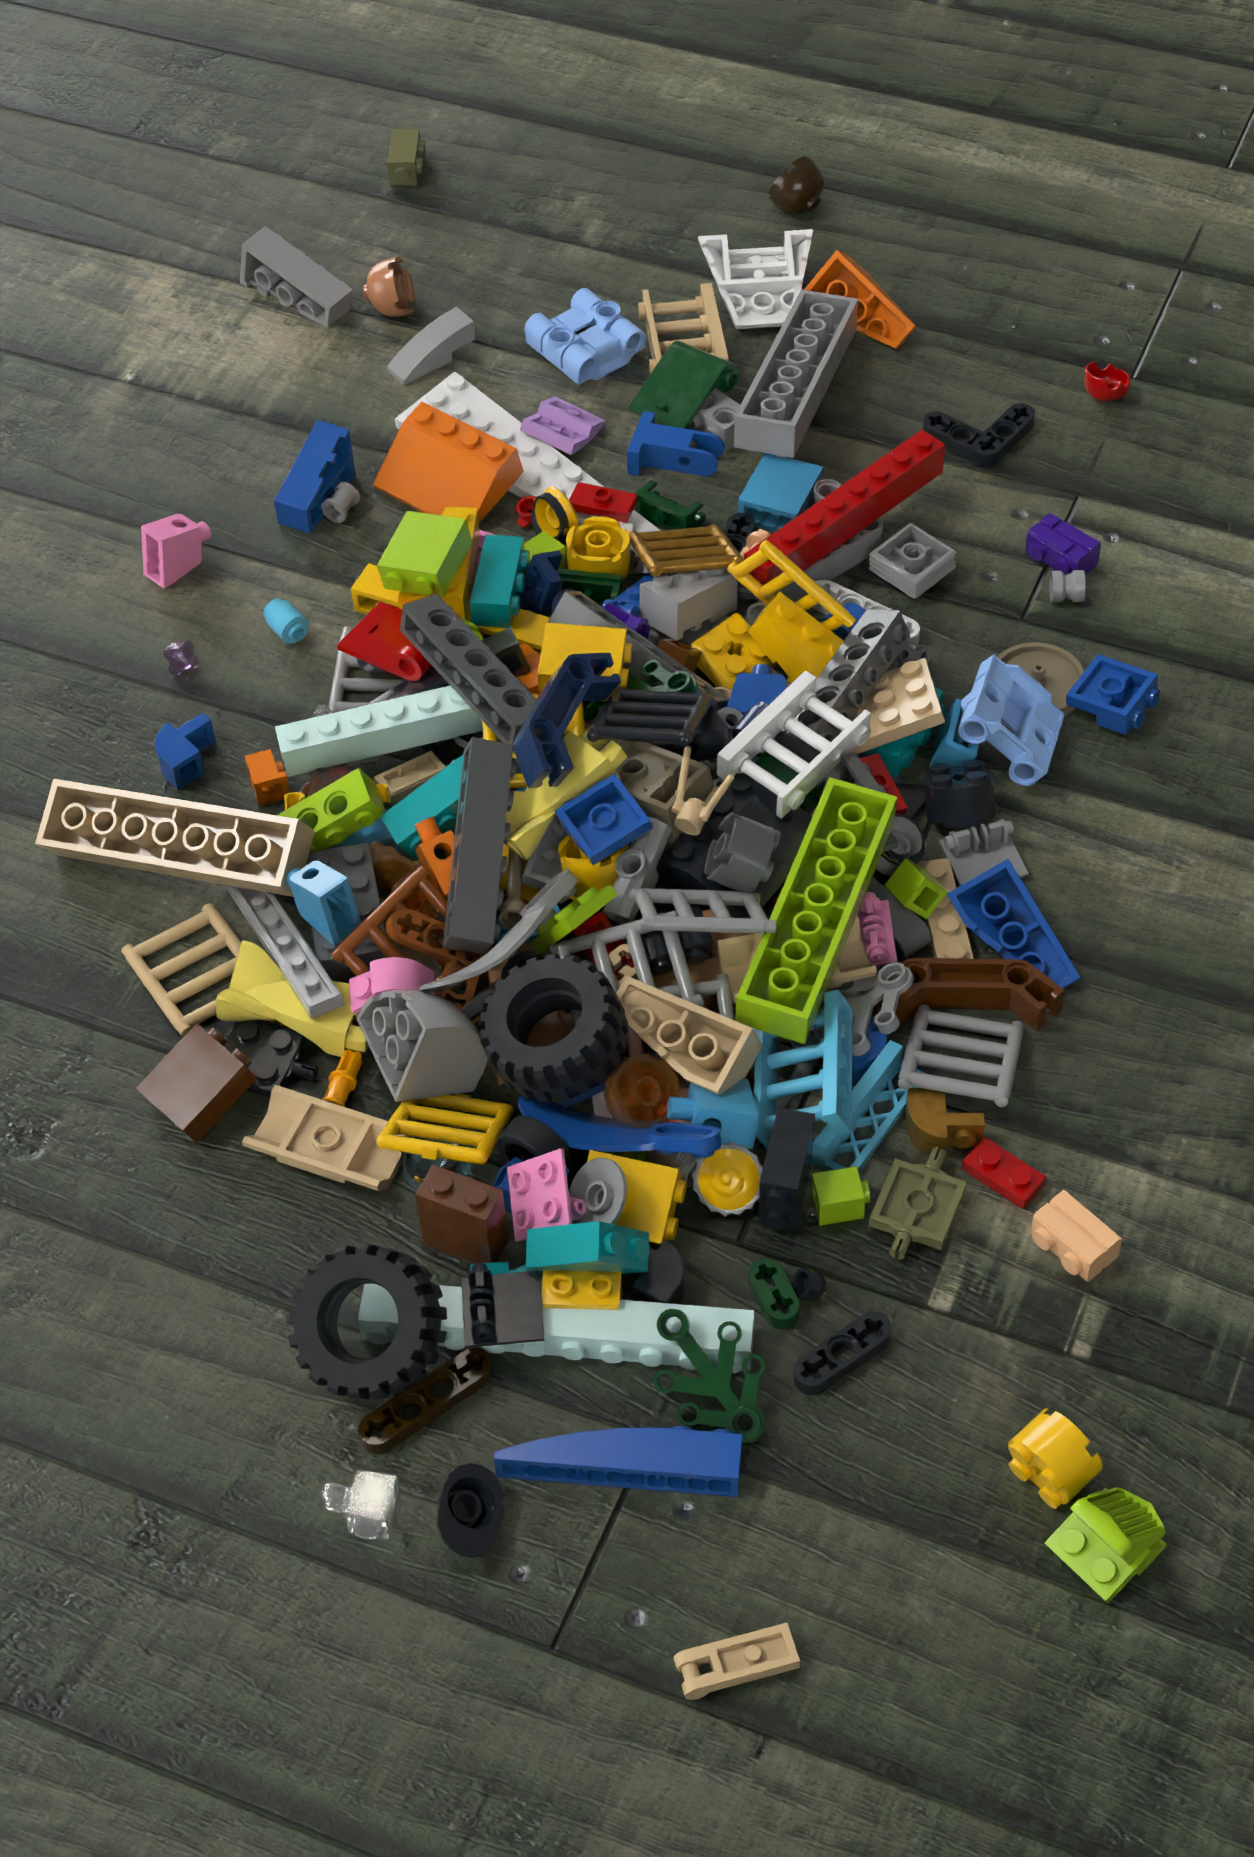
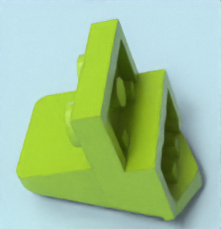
(1109, 1539)

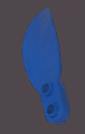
(604, 1134)

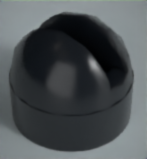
(808, 1283)

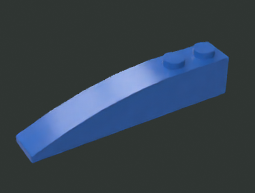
(632, 1458)

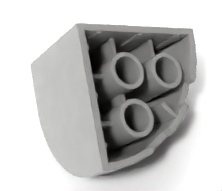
(422, 1044)

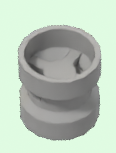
(1067, 586)

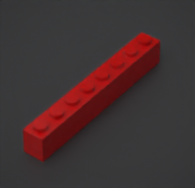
(855, 504)

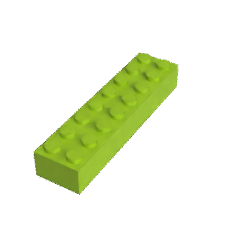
(816, 911)

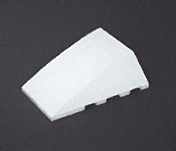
(758, 282)

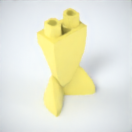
(536, 807)
(262, 993)

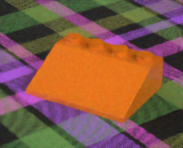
(446, 464)

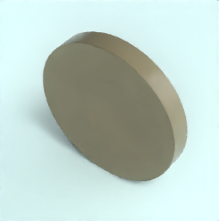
(1049, 666)

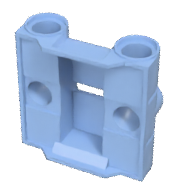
(596, 351)
(1022, 704)

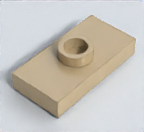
(410, 775)

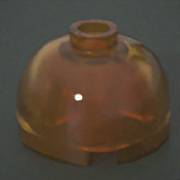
(640, 1090)

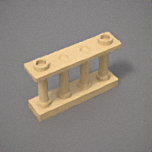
(708, 323)

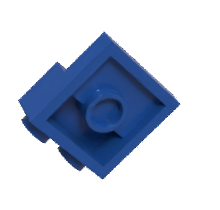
(1115, 693)
(603, 819)

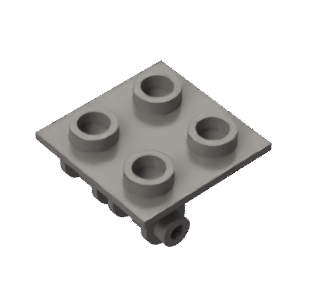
(979, 850)

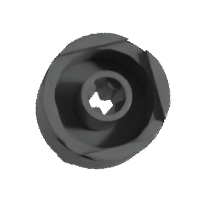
(741, 853)

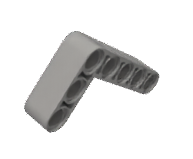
(845, 556)

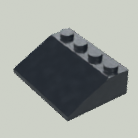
(685, 861)

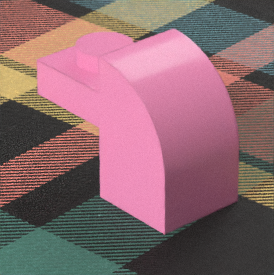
(387, 975)

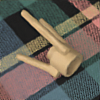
(694, 812)

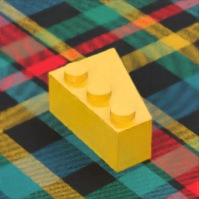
(794, 638)

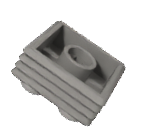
(912, 560)

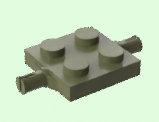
(918, 1203)

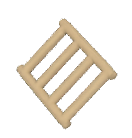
(151, 977)

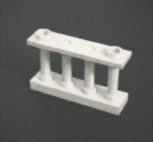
(781, 717)

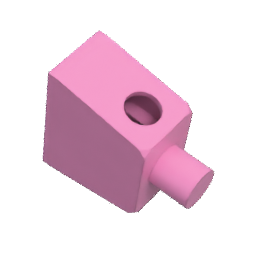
(172, 548)

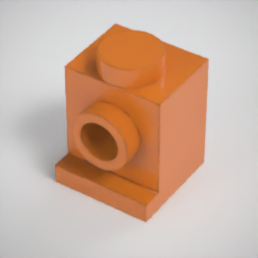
(267, 777)

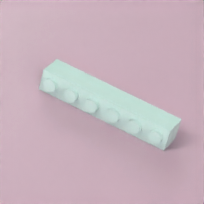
(375, 730)

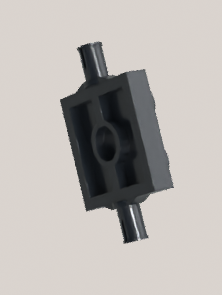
(273, 1053)

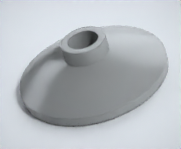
(602, 1188)

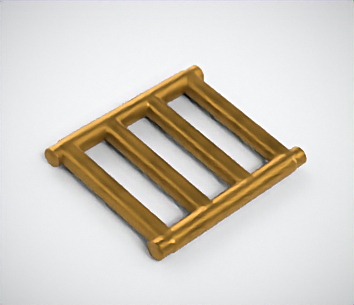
(684, 550)

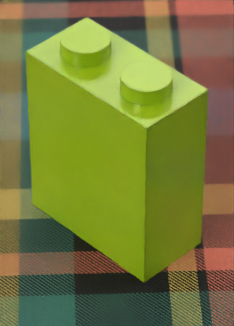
(424, 553)

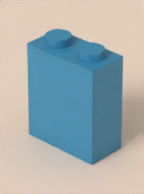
(779, 491)

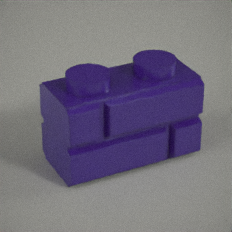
(1062, 546)

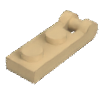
(737, 1660)

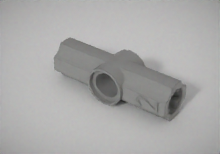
(637, 870)

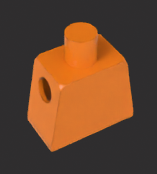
(432, 839)

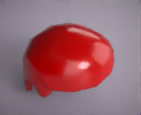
(1106, 383)

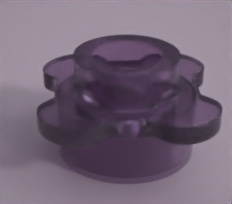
(177, 650)

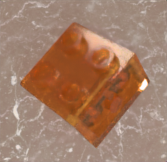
(391, 871)

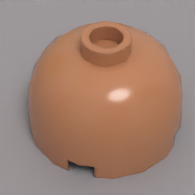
(390, 288)

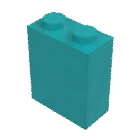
(588, 1248)

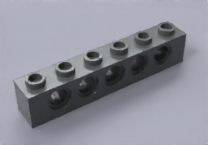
(467, 665)
(851, 675)

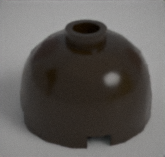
(799, 188)

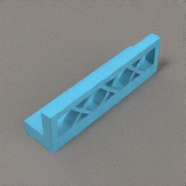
(864, 1095)

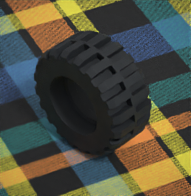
(530, 996)
(318, 1313)

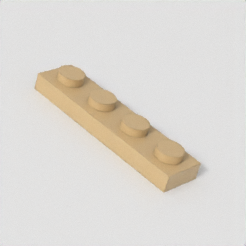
(944, 923)

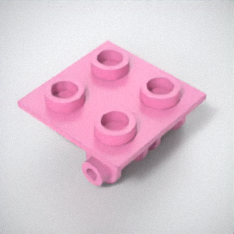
(877, 930)
(541, 1194)

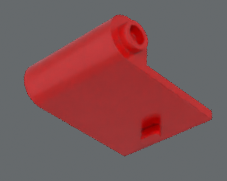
(382, 644)

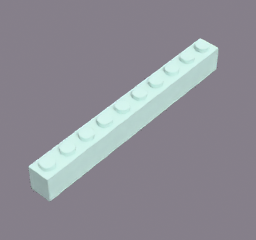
(582, 1333)

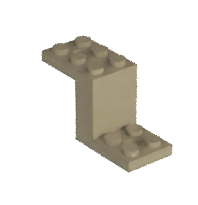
(658, 780)

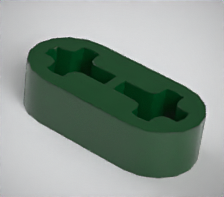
(780, 1290)

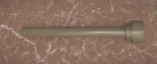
(512, 906)

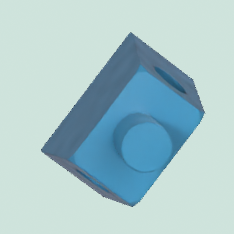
(324, 900)
(731, 1112)

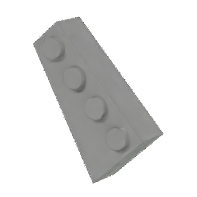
(293, 277)

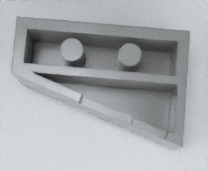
(687, 600)

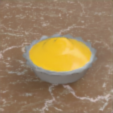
(728, 1179)

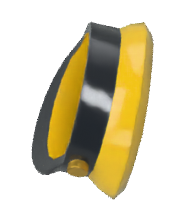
(553, 513)

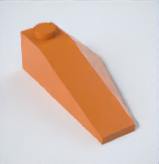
(877, 313)

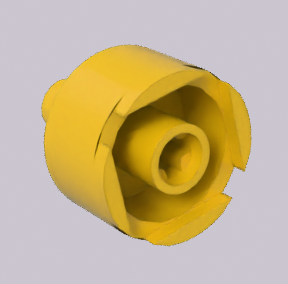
(599, 547)
(588, 875)
(1053, 1457)

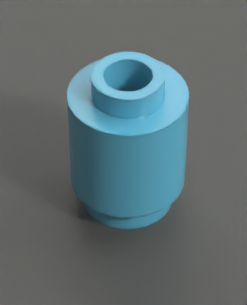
(285, 620)

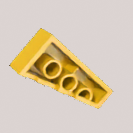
(460, 589)

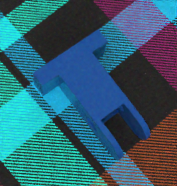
(671, 450)

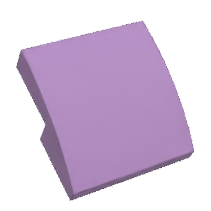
(562, 425)

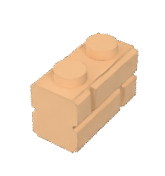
(1075, 1236)

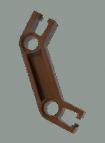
(980, 985)

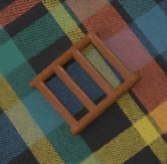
(390, 905)

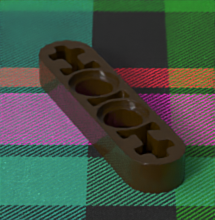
(430, 1405)

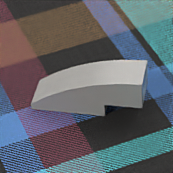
(432, 346)

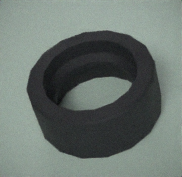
(529, 1139)

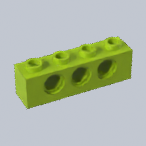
(339, 809)

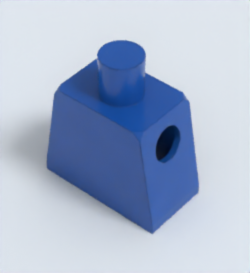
(755, 688)

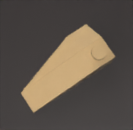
(690, 1038)

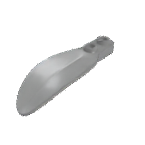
(533, 915)

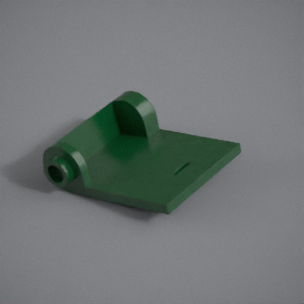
(683, 384)

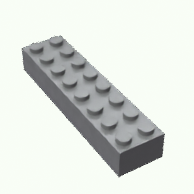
(795, 374)

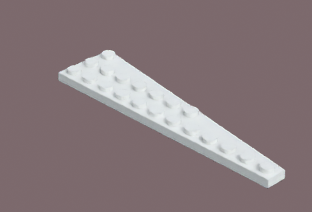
(540, 461)

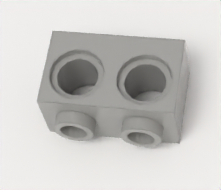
(717, 417)

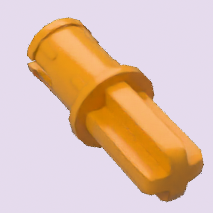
(343, 1079)

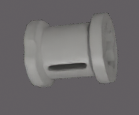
(341, 501)

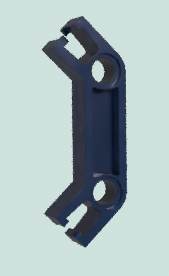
(540, 740)

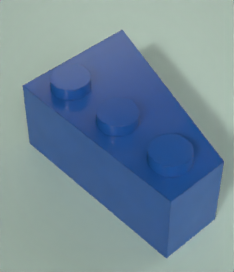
(316, 472)

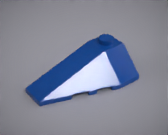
(1010, 922)

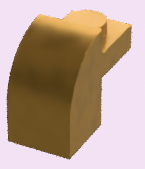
(932, 1127)

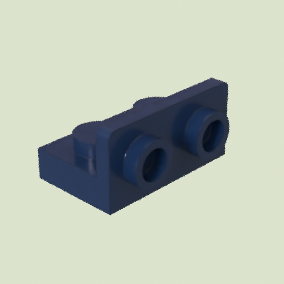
(541, 583)

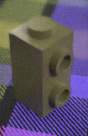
(405, 157)

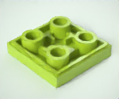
(572, 917)

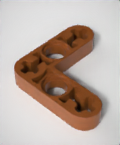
(454, 961)

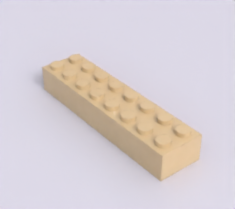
(173, 836)

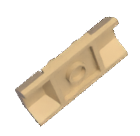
(738, 952)
(325, 1140)

